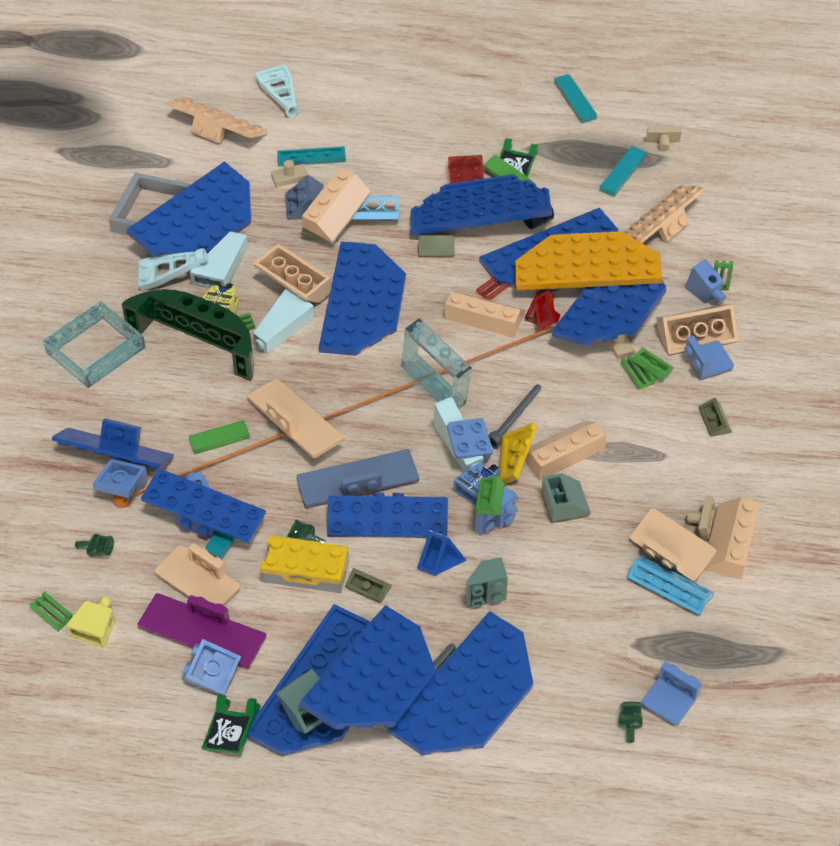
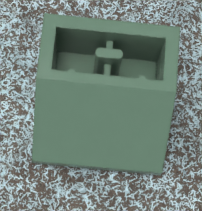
(564, 497)
(487, 584)
(290, 698)

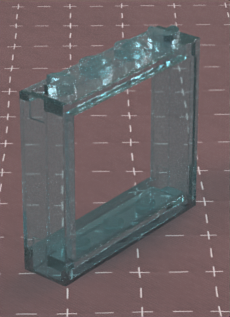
(421, 335)
(109, 362)

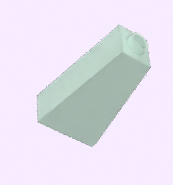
(222, 262)
(282, 321)
(445, 412)

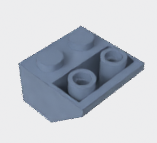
(301, 197)

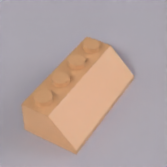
(335, 205)
(295, 274)
(483, 313)
(705, 324)
(566, 448)
(733, 536)

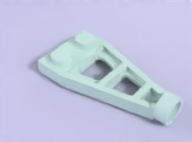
(275, 75)
(148, 267)

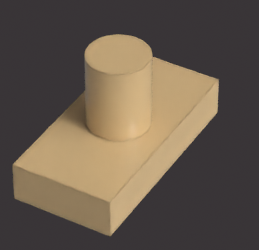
(663, 135)
(289, 174)
(621, 347)
(704, 518)

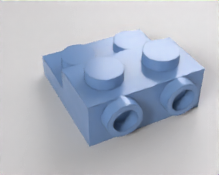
(121, 478)
(507, 515)
(211, 667)

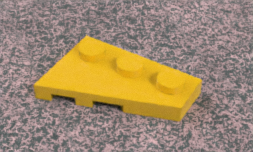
(514, 452)

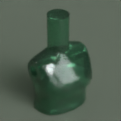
(304, 532)
(97, 545)
(630, 718)

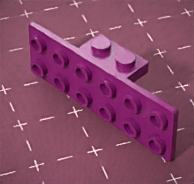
(199, 621)

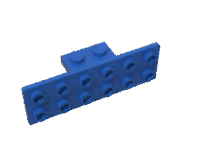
(117, 440)
(202, 508)
(387, 515)

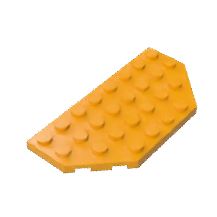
(588, 262)

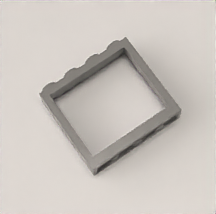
(118, 220)

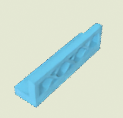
(378, 214)
(670, 584)

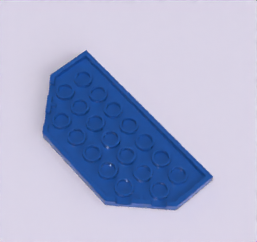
(479, 204)
(197, 215)
(502, 262)
(362, 299)
(608, 312)
(374, 676)
(470, 691)
(271, 724)

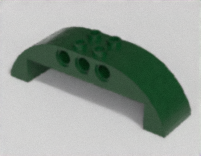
(195, 318)

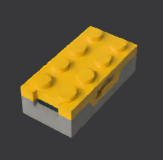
(305, 564)

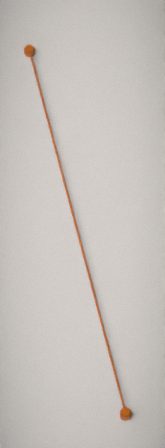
(122, 502)

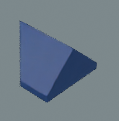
(439, 554)

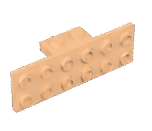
(212, 123)
(666, 216)
(295, 418)

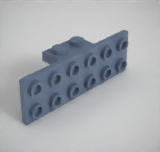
(358, 477)

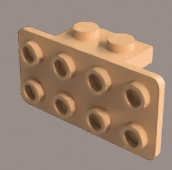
(673, 545)
(197, 574)

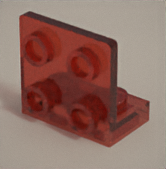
(465, 168)

